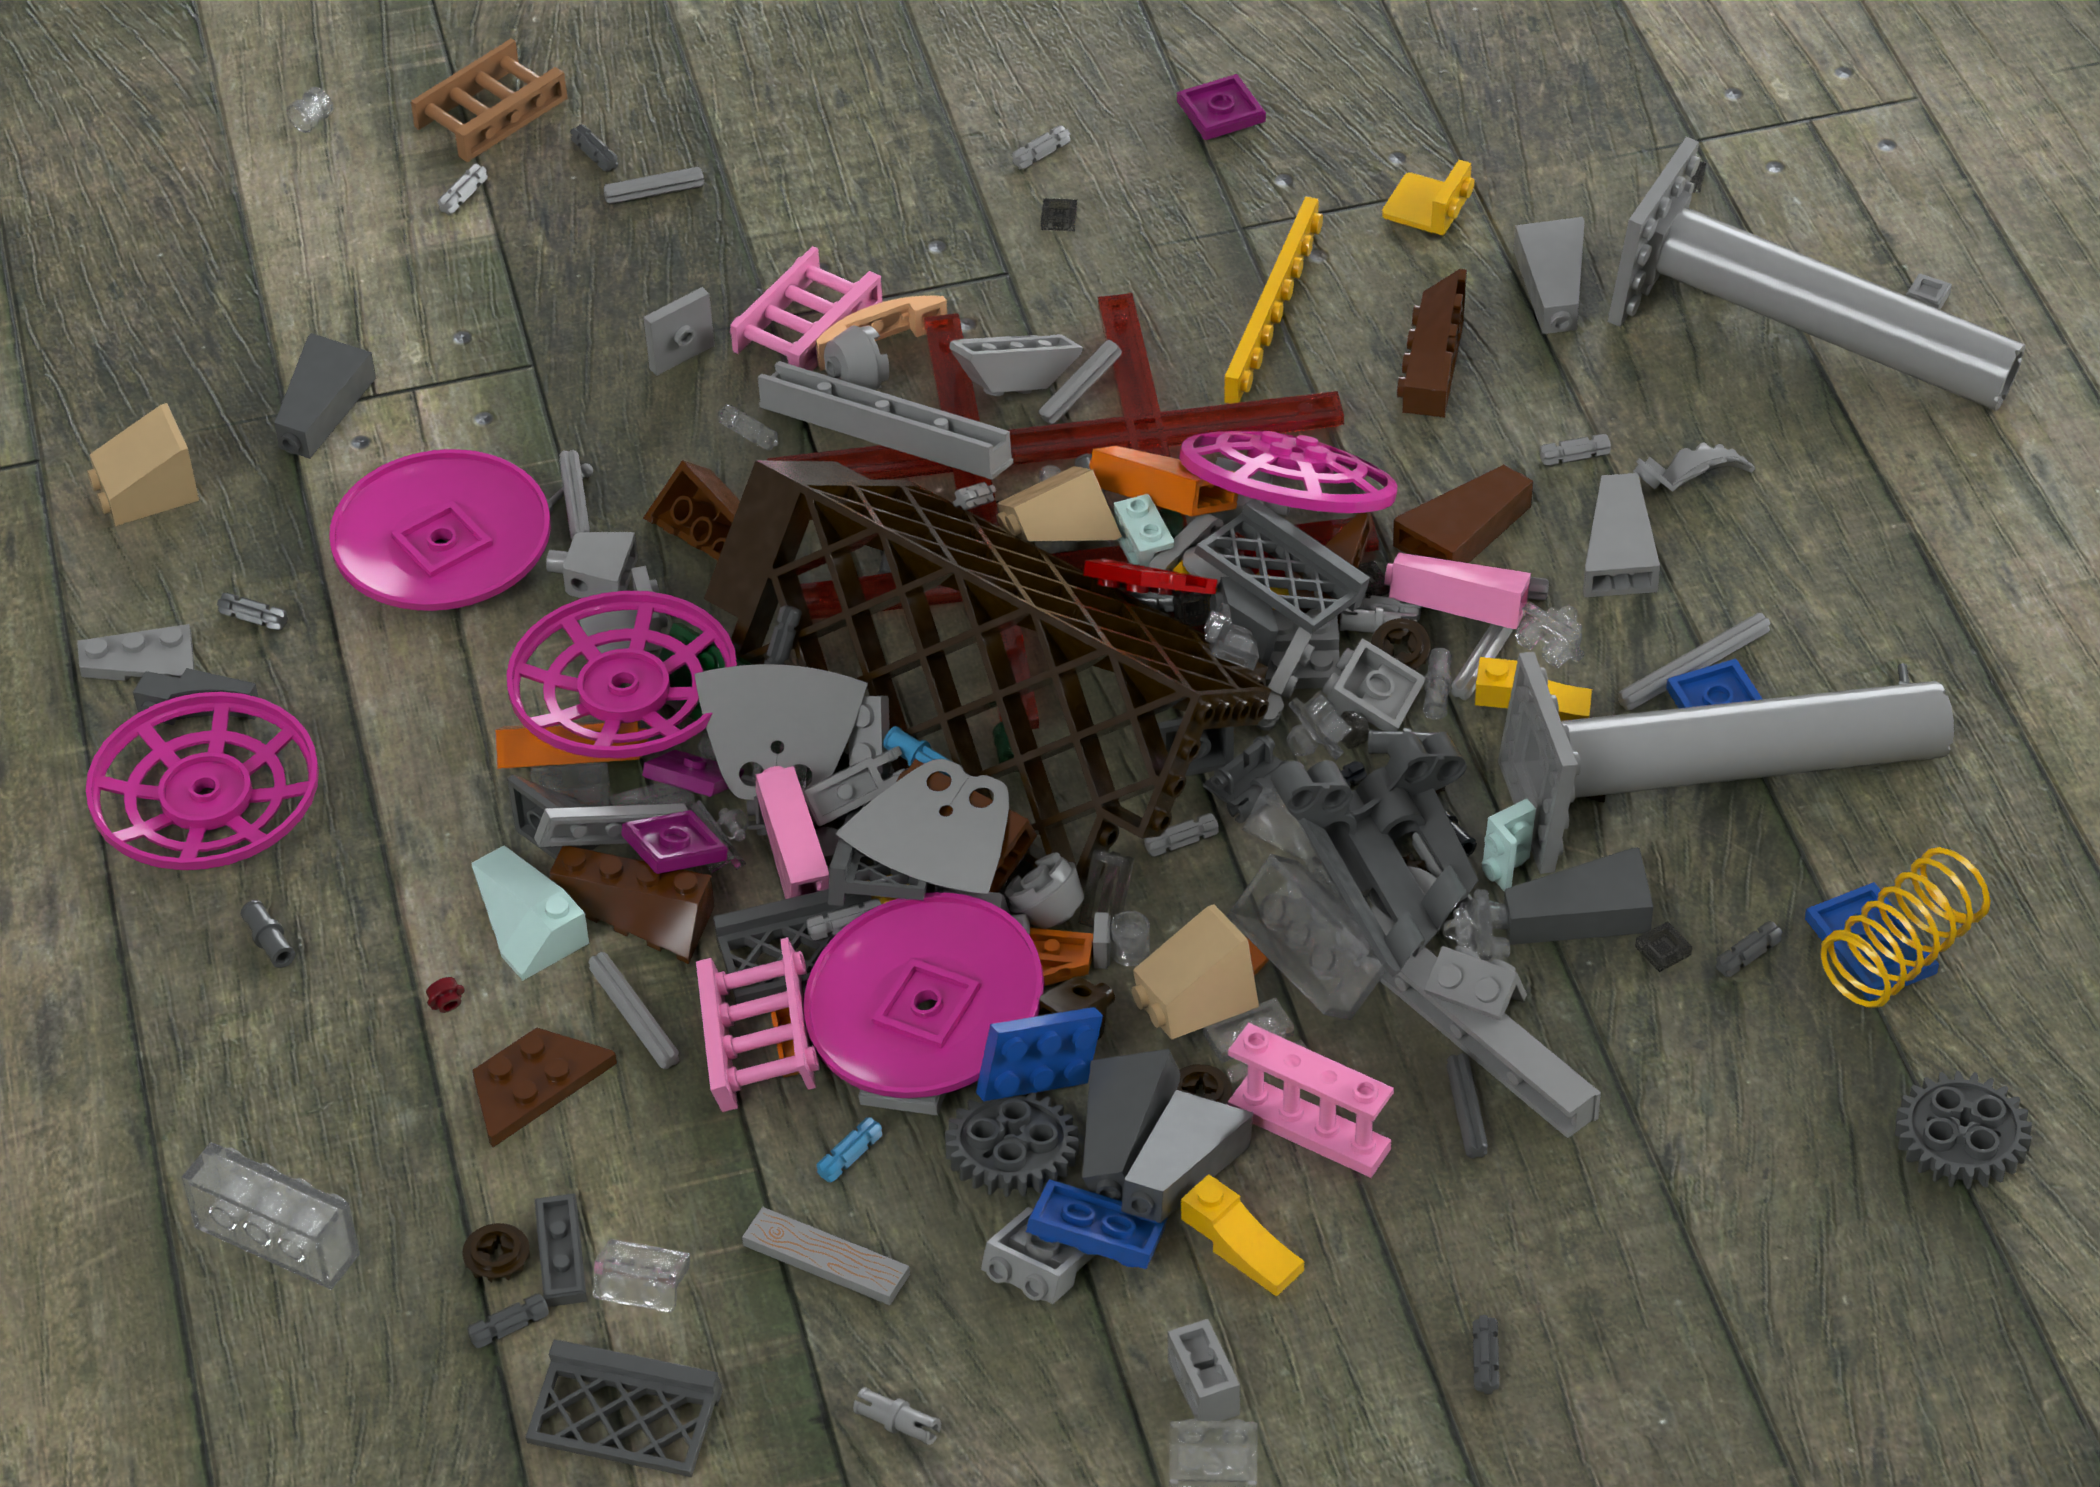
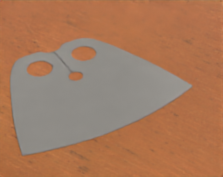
(772, 702)
(911, 836)

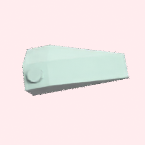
(528, 912)

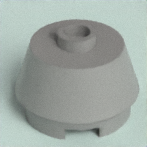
(856, 358)
(1047, 893)

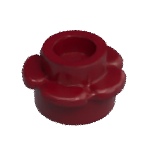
(444, 994)

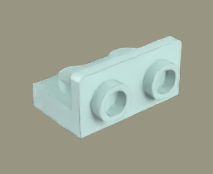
(1141, 529)
(1508, 842)

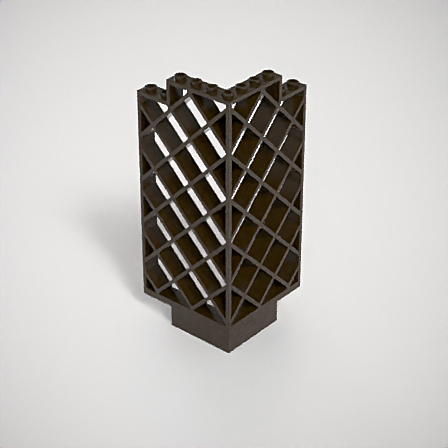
(1002, 586)

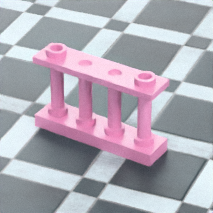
(791, 288)
(718, 1016)
(1300, 1120)

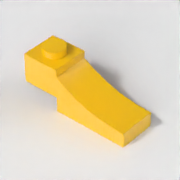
(1496, 681)
(1239, 1236)

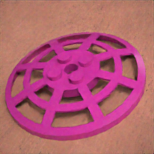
(1291, 458)
(605, 672)
(188, 776)

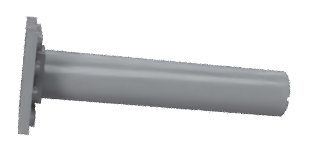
(1803, 293)
(1705, 744)

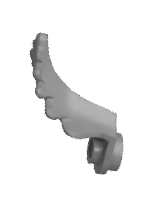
(1689, 464)

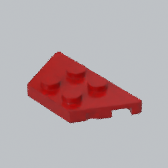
(1139, 578)

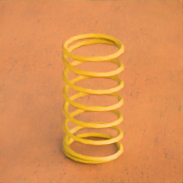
(1952, 915)

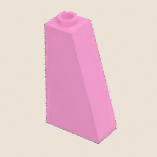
(1460, 588)
(791, 832)

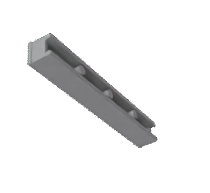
(886, 420)
(1499, 1047)

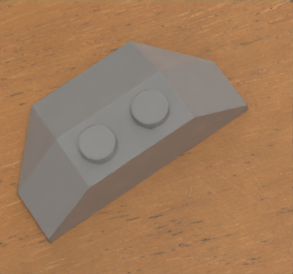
(1015, 361)

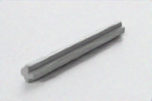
(1696, 659)

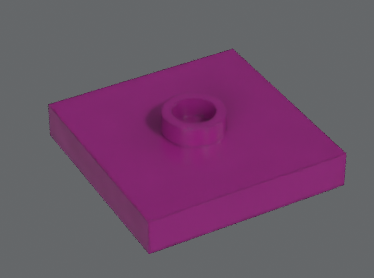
(1221, 107)
(687, 772)
(674, 841)

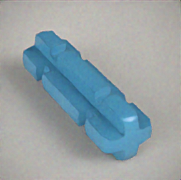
(849, 1149)

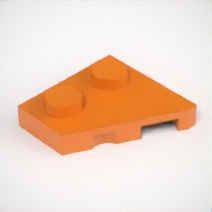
(1062, 953)

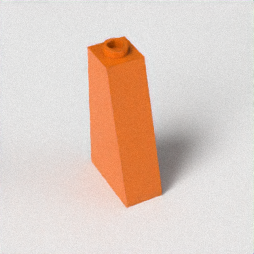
(1161, 477)
(521, 748)

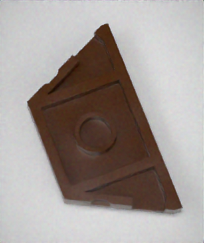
(533, 1078)

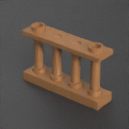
(503, 118)

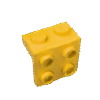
(1430, 202)

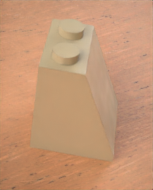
(143, 469)
(1060, 509)
(1197, 976)

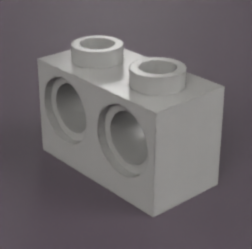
(1203, 1372)

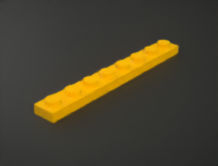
(1270, 305)

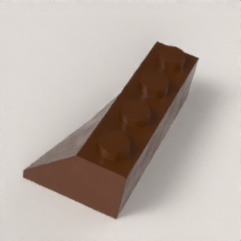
(1433, 347)
(695, 508)
(626, 893)

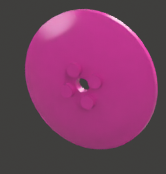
(470, 498)
(903, 953)

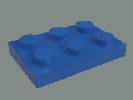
(1712, 686)
(1832, 915)
(1038, 1053)
(1094, 1225)

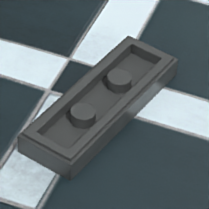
(560, 1250)

